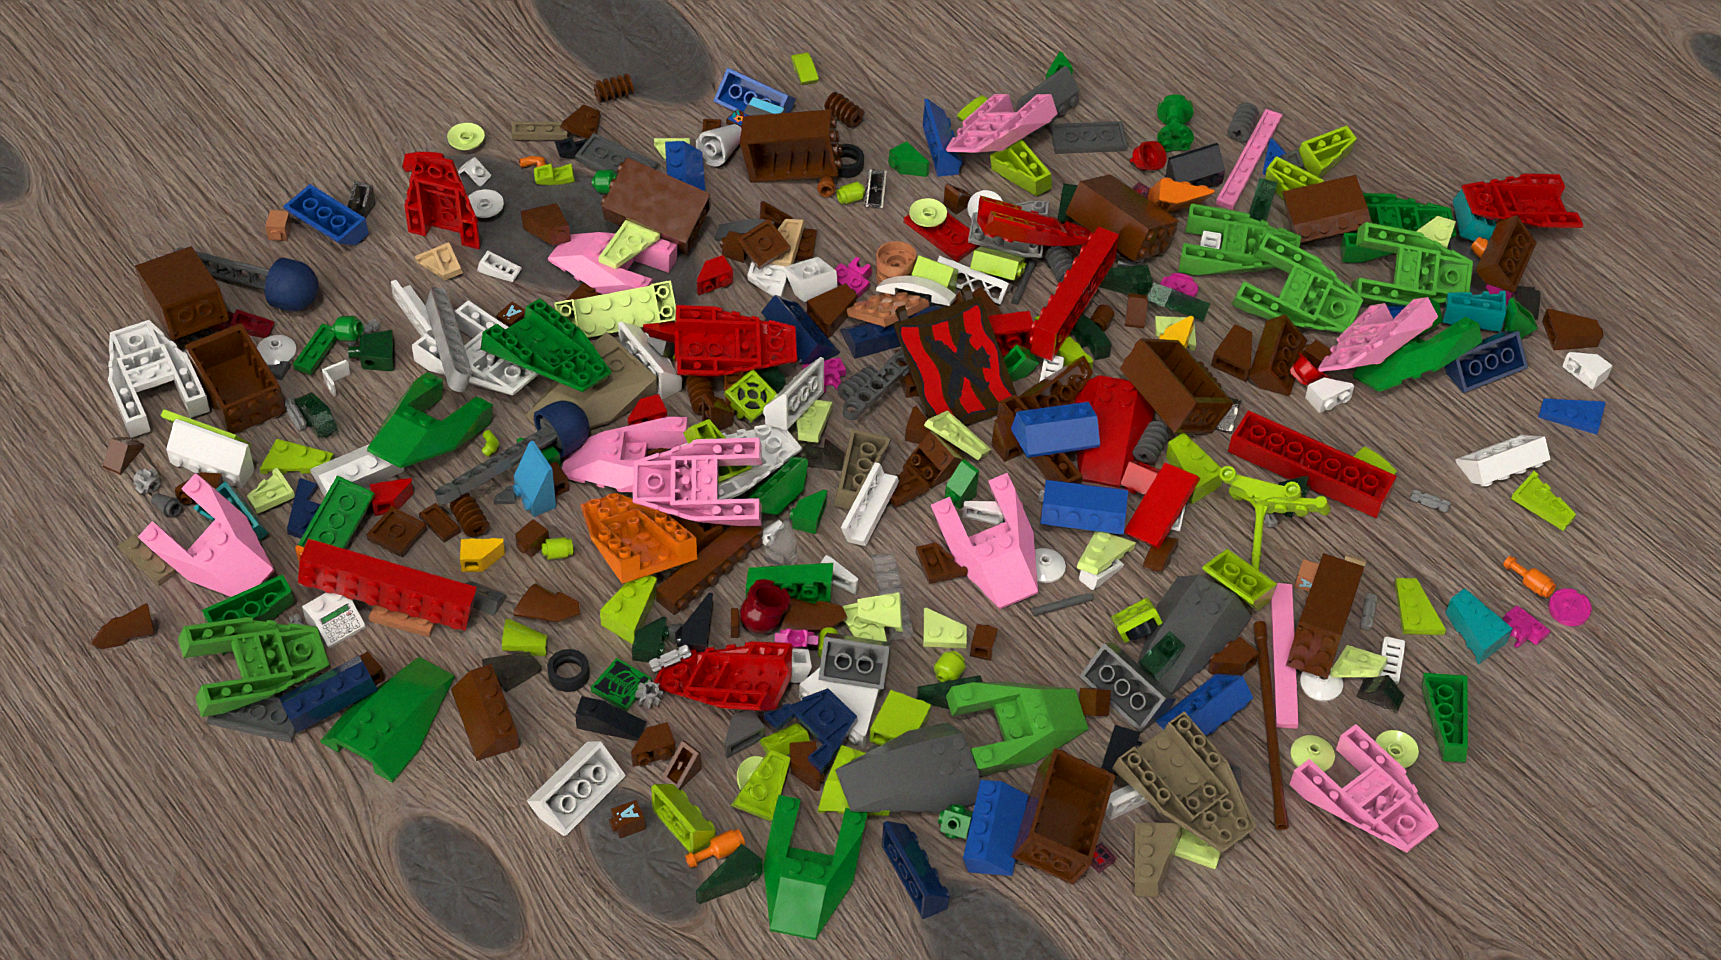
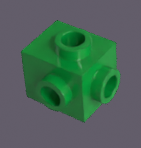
(955, 821)

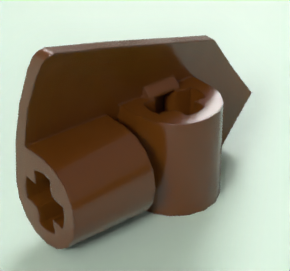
(546, 605)
(811, 616)
(122, 629)

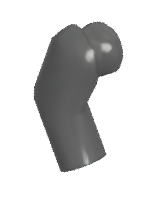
(1124, 263)

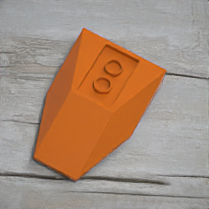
(636, 537)

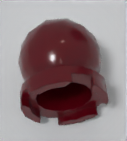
(764, 606)

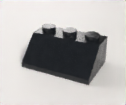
(1197, 166)

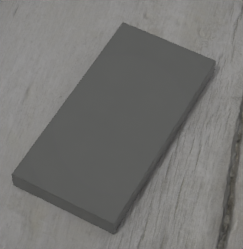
(1088, 137)
(604, 154)
(260, 718)

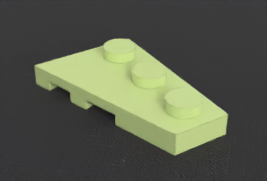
(627, 243)

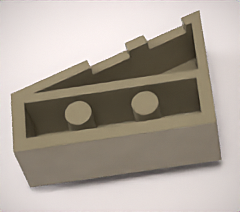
(1153, 855)

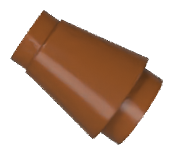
(826, 186)

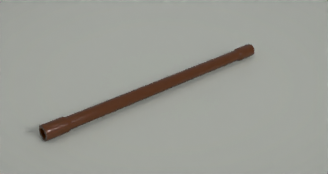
(1280, 810)

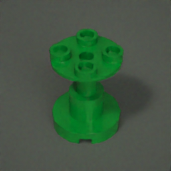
(1175, 112)

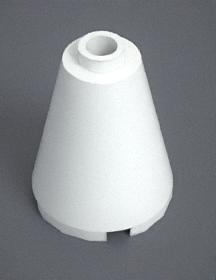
(718, 144)

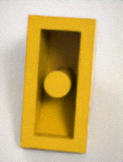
(1179, 331)

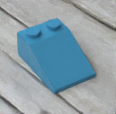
(535, 482)

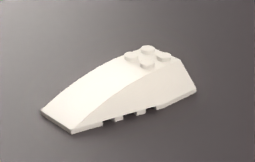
(777, 448)

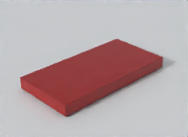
(949, 237)
(1161, 505)

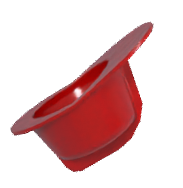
(1149, 156)
(1305, 372)

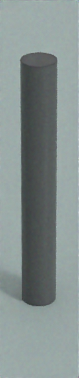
(1023, 282)
(1062, 604)

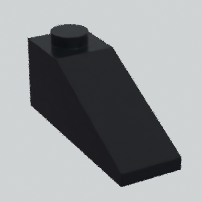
(697, 627)
(606, 719)
(1120, 742)

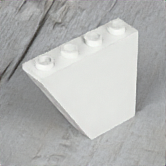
(857, 698)

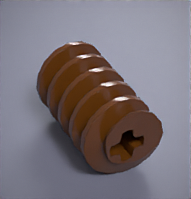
(613, 86)
(844, 109)
(696, 387)
(469, 515)

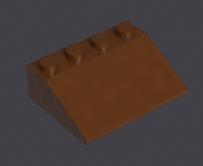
(1326, 209)

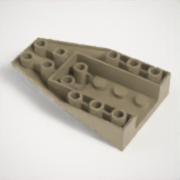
(612, 395)
(1189, 783)

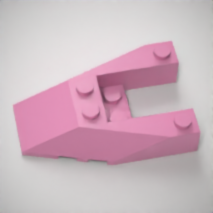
(997, 125)
(582, 260)
(1378, 335)
(611, 454)
(687, 481)
(224, 556)
(999, 558)
(1375, 801)

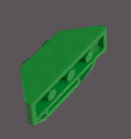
(781, 486)

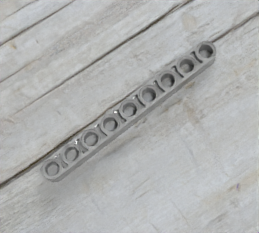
(448, 339)

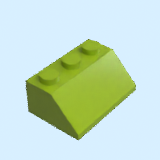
(1241, 579)
(682, 817)

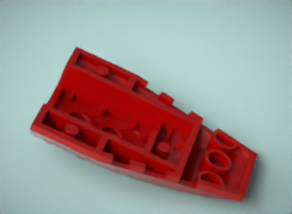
(1529, 196)
(439, 200)
(1014, 224)
(728, 343)
(1121, 422)
(733, 676)

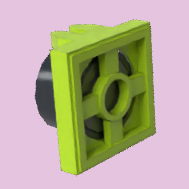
(750, 397)
(1137, 620)

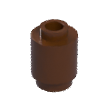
(1102, 316)

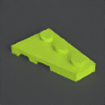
(293, 457)
(1542, 502)
(1415, 609)
(763, 787)

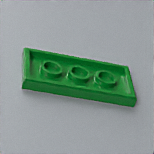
(339, 514)

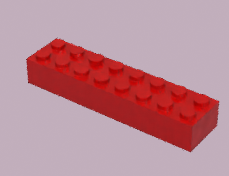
(1073, 293)
(1298, 455)
(386, 584)

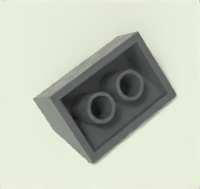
(854, 660)

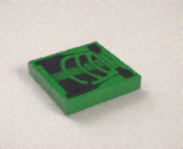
(619, 684)

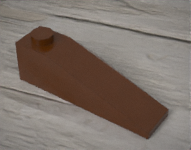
(1059, 387)

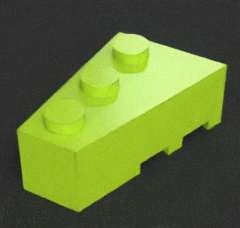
(1326, 150)
(1022, 168)
(708, 430)
(1190, 457)

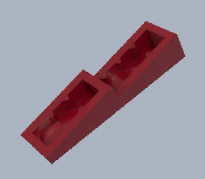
(253, 324)

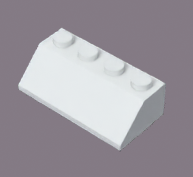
(636, 343)
(796, 396)
(210, 453)
(1504, 459)
(356, 467)
(576, 787)

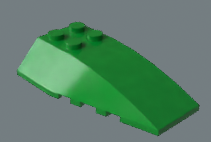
(394, 719)

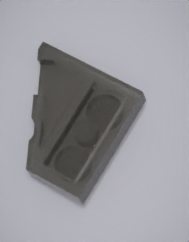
(513, 669)

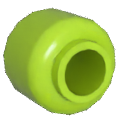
(949, 666)

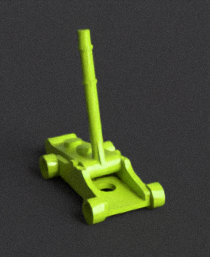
(1269, 498)

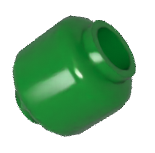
(602, 180)
(347, 328)

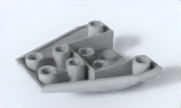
(1021, 249)

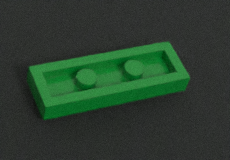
(315, 350)

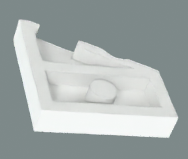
(769, 278)

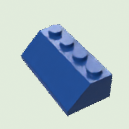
(738, 89)
(938, 136)
(685, 163)
(328, 216)
(1056, 429)
(1084, 506)
(1212, 702)
(994, 828)

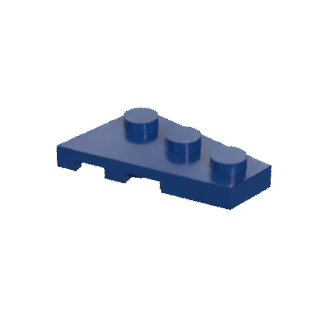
(1573, 413)

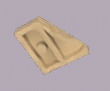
(440, 261)

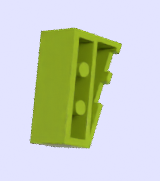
(1289, 176)
(629, 607)

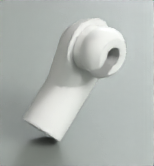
(770, 531)

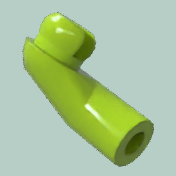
(491, 444)

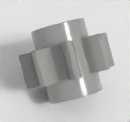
(146, 481)
(648, 694)

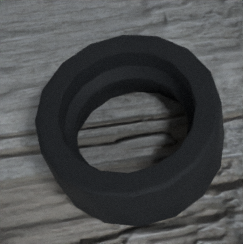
(856, 168)
(568, 656)

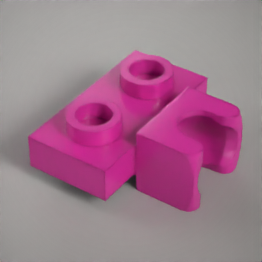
(854, 276)
(832, 371)
(1525, 627)
(797, 638)

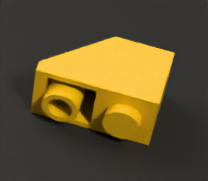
(480, 554)

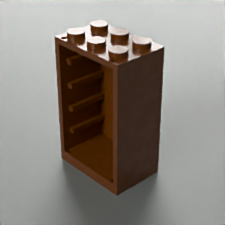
(791, 146)
(656, 203)
(1114, 206)
(182, 292)
(236, 379)
(1176, 386)
(1325, 616)
(1063, 816)

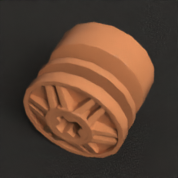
(895, 260)

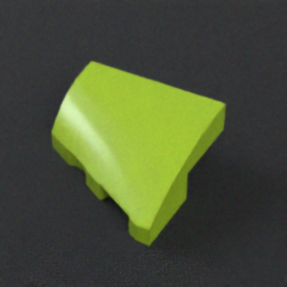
(522, 638)

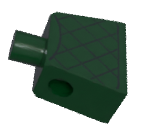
(375, 351)

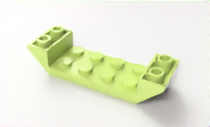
(632, 306)

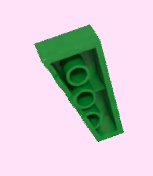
(801, 581)
(260, 603)
(1448, 709)

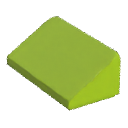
(780, 740)

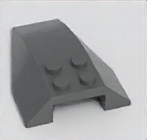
(1200, 617)
(913, 773)

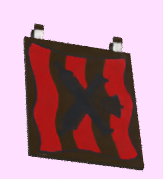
(955, 360)

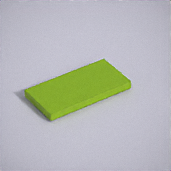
(171, 417)

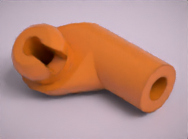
(532, 160)

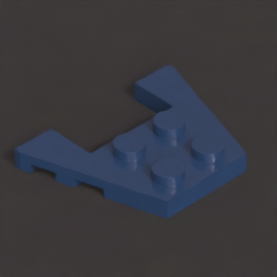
(304, 509)
(824, 717)

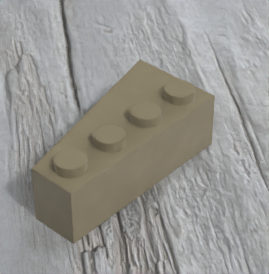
(861, 454)

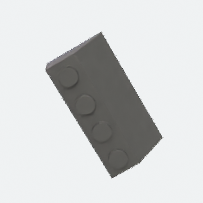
(1063, 91)
(1132, 689)

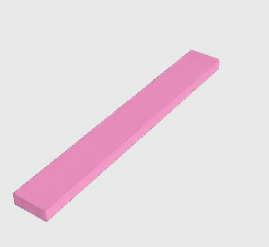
(1249, 159)
(1283, 676)

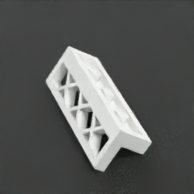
(979, 276)
(412, 307)
(869, 508)
(1124, 801)

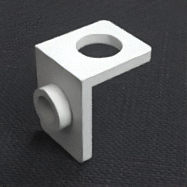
(475, 171)
(334, 373)

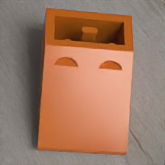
(1177, 195)

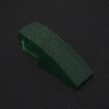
(1091, 336)

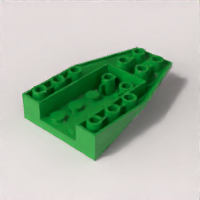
(548, 346)

